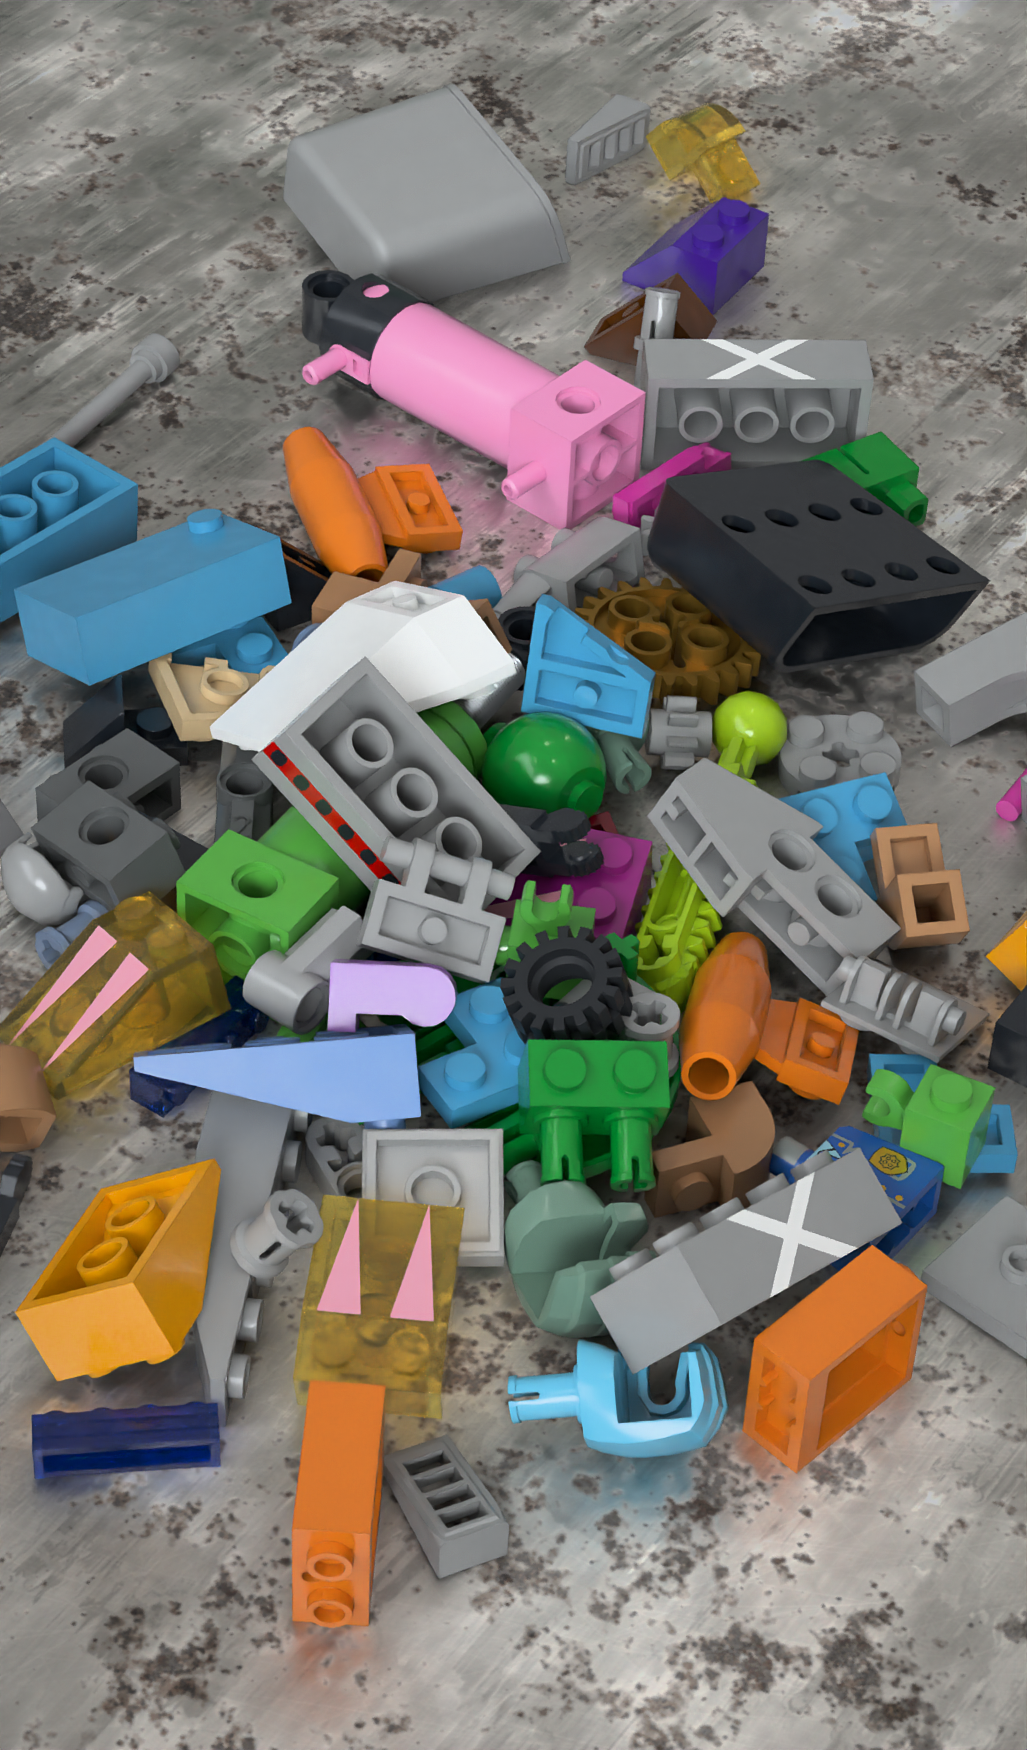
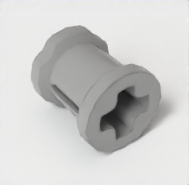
(276, 1233)

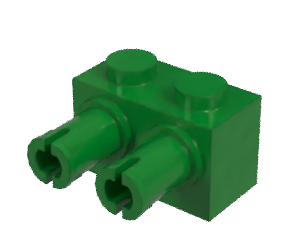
(594, 1090)

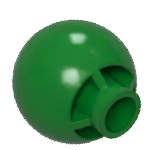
(544, 764)

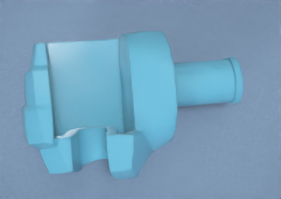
(618, 1405)

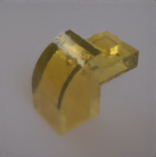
(707, 145)

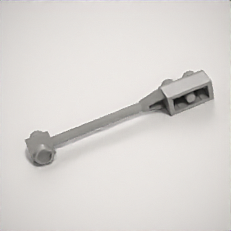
(578, 566)

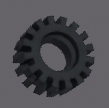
(561, 961)

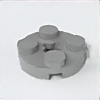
(820, 741)

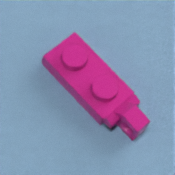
(644, 494)

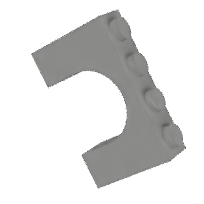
(977, 686)

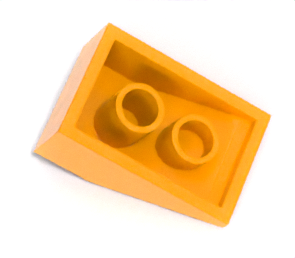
(127, 1275)

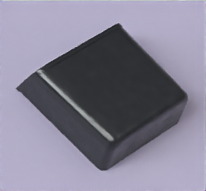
(808, 564)

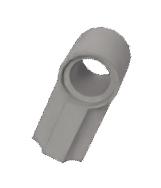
(297, 983)

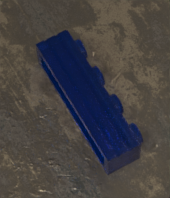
(231, 1027)
(125, 1440)

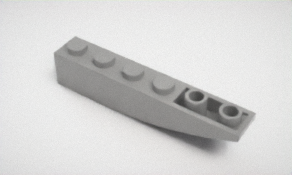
(256, 1158)

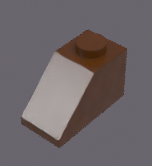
(616, 331)

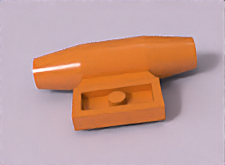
(356, 516)
(736, 1021)

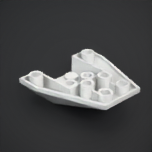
(416, 636)

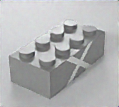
(753, 398)
(742, 1255)

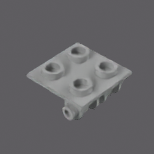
(901, 1008)

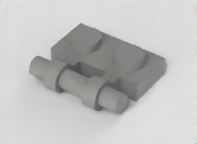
(429, 928)

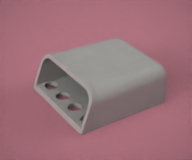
(422, 197)

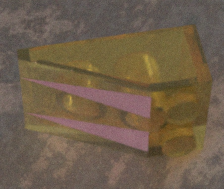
(117, 991)
(382, 1301)

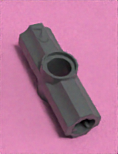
(242, 795)

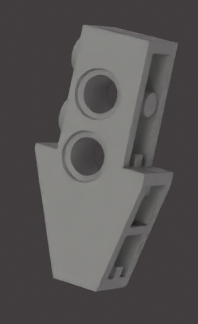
(763, 859)

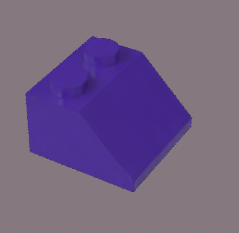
(710, 250)

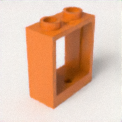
(833, 1358)
(338, 1503)

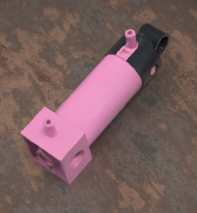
(560, 437)

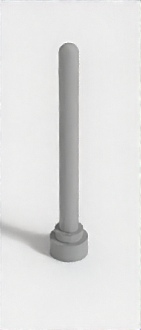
(150, 362)

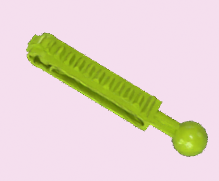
(679, 918)

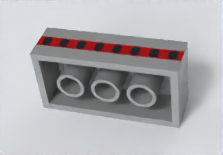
(372, 770)

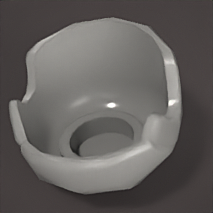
(36, 886)

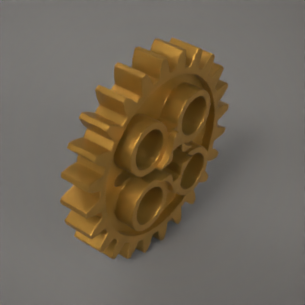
(670, 626)

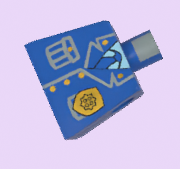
(906, 1177)

